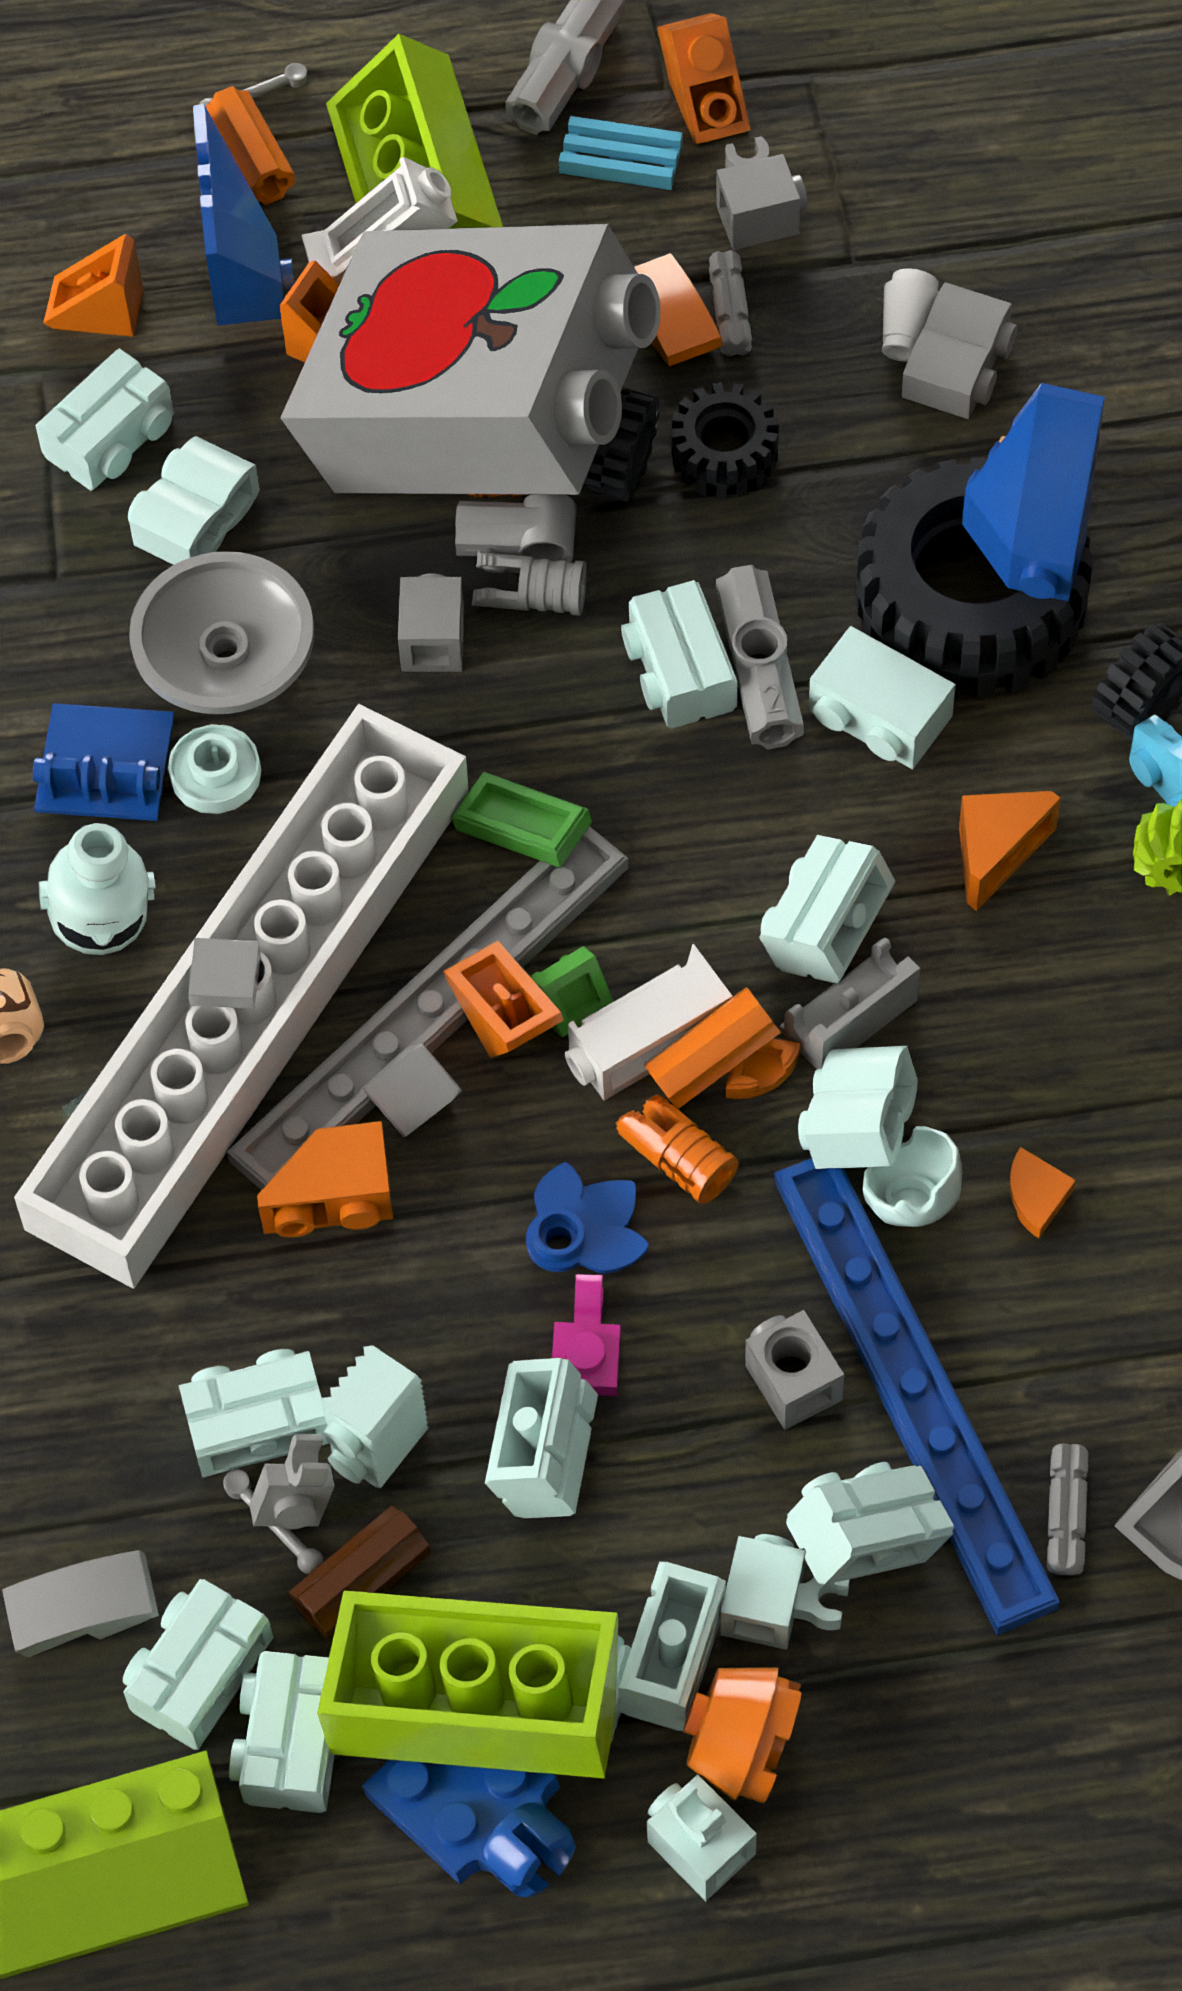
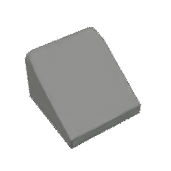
(412, 1088)

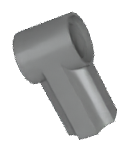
(537, 527)

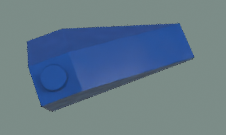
(239, 241)
(1036, 492)

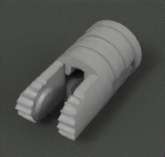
(541, 586)

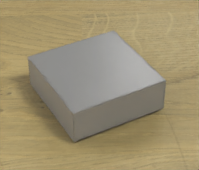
(224, 973)

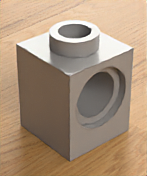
(431, 623)
(797, 1394)

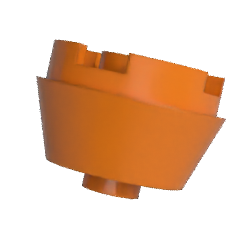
(741, 1730)

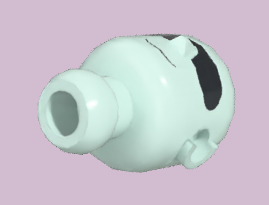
(97, 891)

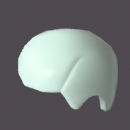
(919, 1184)

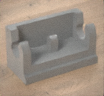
(855, 1006)

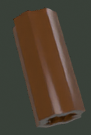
(366, 1563)

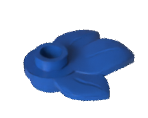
(590, 1218)

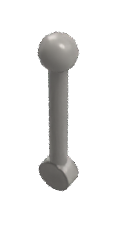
(294, 76)
(238, 1486)

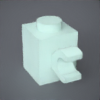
(768, 1593)
(700, 1835)

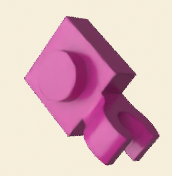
(588, 1342)

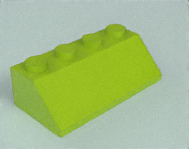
(414, 109)
(471, 1684)
(114, 1864)

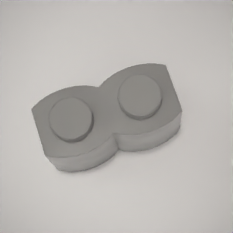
(958, 350)

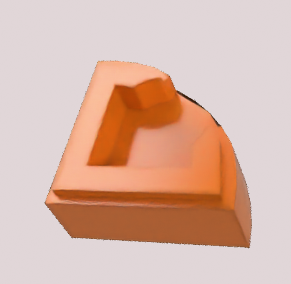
(763, 1069)
(1037, 1191)

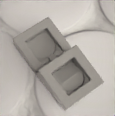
(79, 1600)

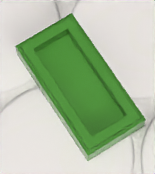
(521, 819)

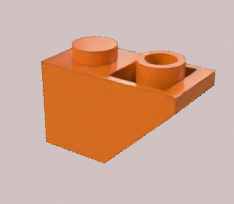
(704, 76)
(330, 1182)

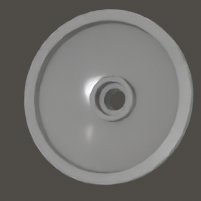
(217, 607)

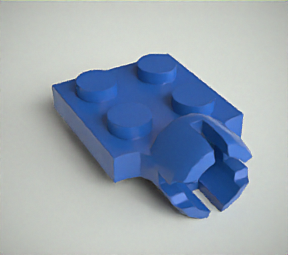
(477, 1819)

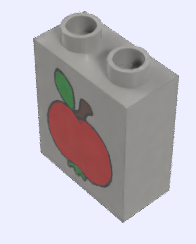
(473, 360)

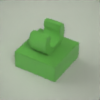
(574, 987)

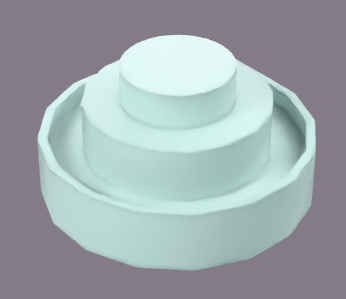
(214, 769)

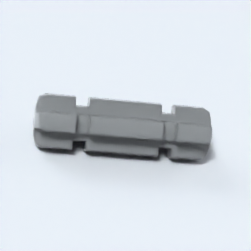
(730, 303)
(1067, 1509)

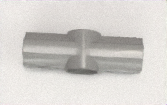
(562, 60)
(765, 683)

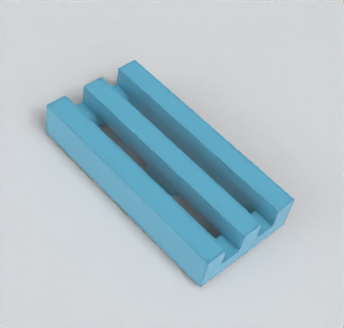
(622, 145)

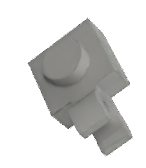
(296, 1491)

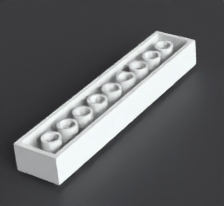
(198, 1073)

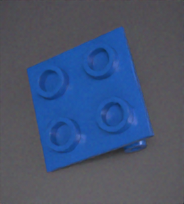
(103, 762)

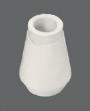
(906, 310)

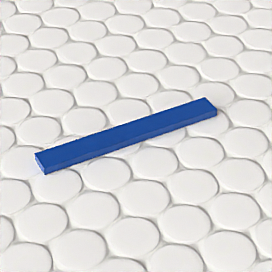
(917, 1394)

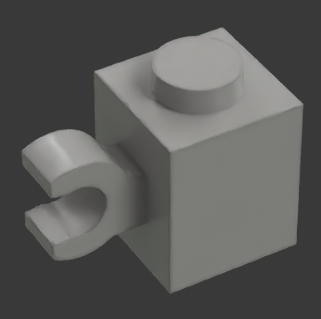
(758, 197)

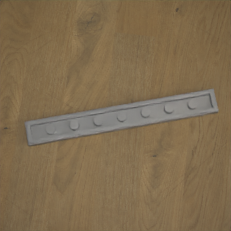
(426, 1007)

